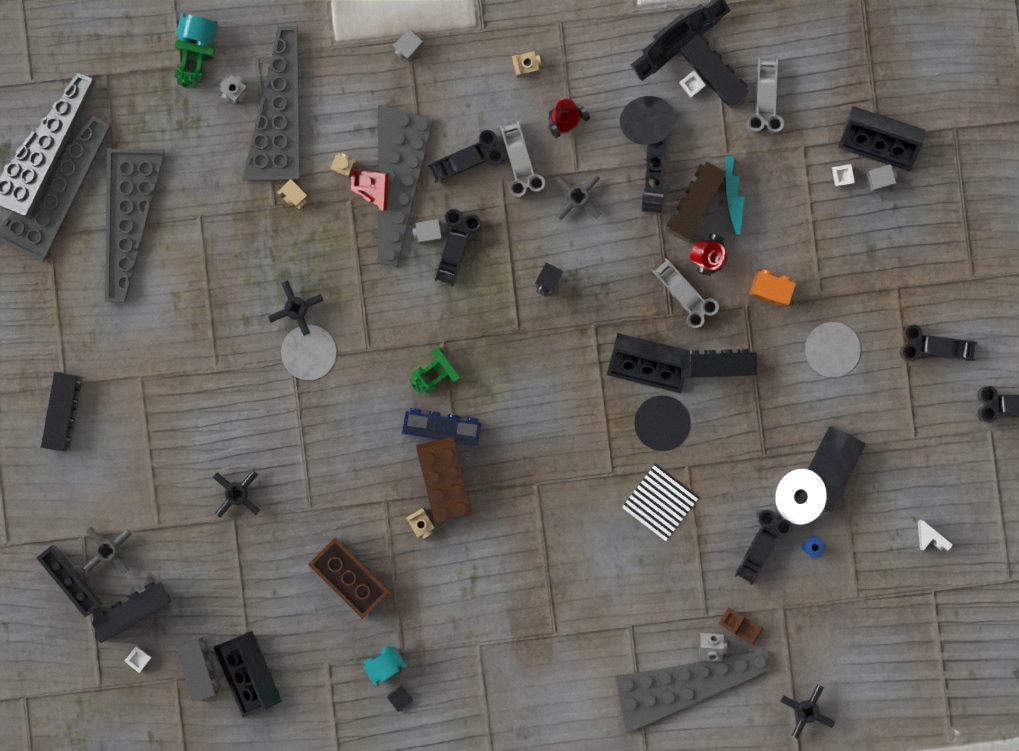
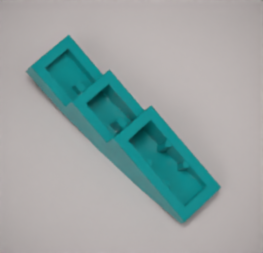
(734, 203)

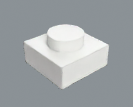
(692, 84)
(843, 175)
(138, 659)

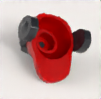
(565, 117)
(709, 255)

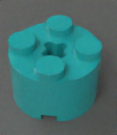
(196, 28)
(384, 666)

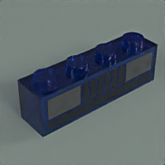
(439, 427)

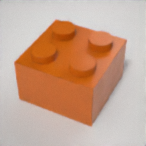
(772, 288)

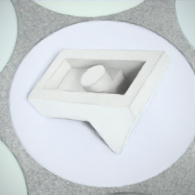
(927, 534)

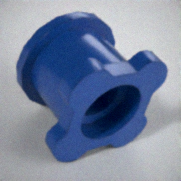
(807, 547)

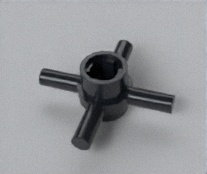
(302, 311)
(237, 501)
(815, 715)

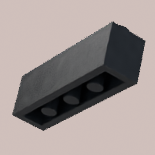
(714, 71)
(548, 279)
(718, 364)
(60, 411)
(69, 581)

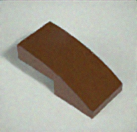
(740, 626)

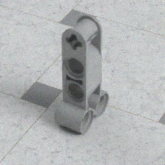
(766, 97)
(519, 160)
(684, 293)

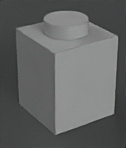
(407, 45)
(882, 177)
(427, 231)

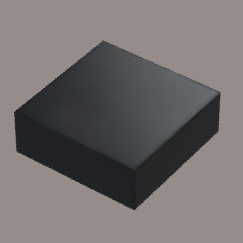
(400, 698)

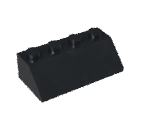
(881, 138)
(647, 363)
(834, 463)
(131, 611)
(247, 674)

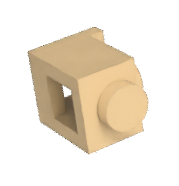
(521, 69)
(343, 164)
(293, 194)
(420, 515)

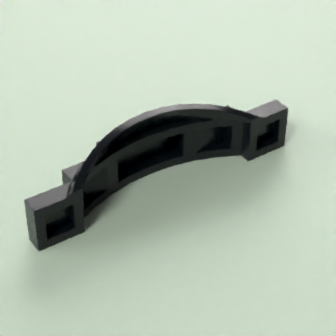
(677, 35)

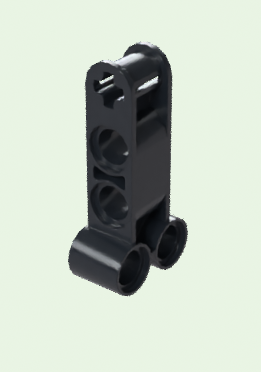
(466, 158)
(653, 196)
(455, 247)
(937, 346)
(997, 404)
(761, 546)

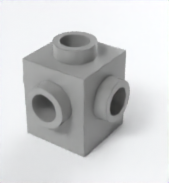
(237, 95)
(712, 647)

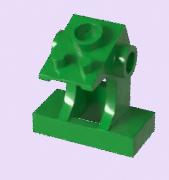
(194, 53)
(421, 383)

